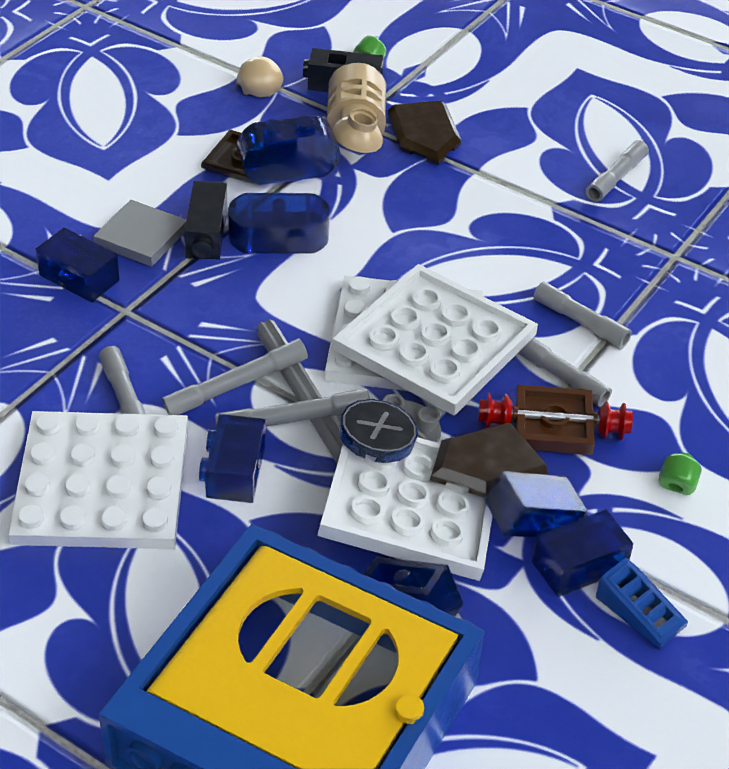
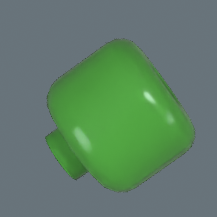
(370, 45)
(680, 473)

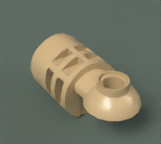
(357, 107)

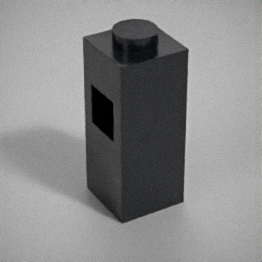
(325, 62)
(206, 220)

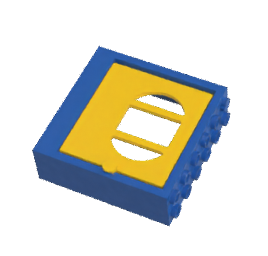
(208, 708)

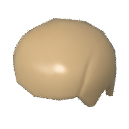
(259, 77)

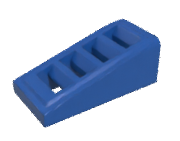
(636, 583)

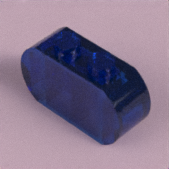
(288, 149)
(278, 223)

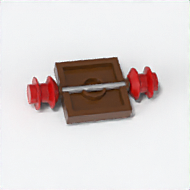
(556, 418)

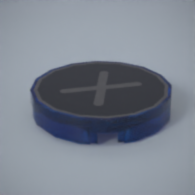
(378, 430)

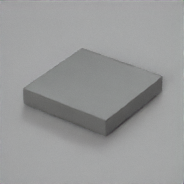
(141, 232)

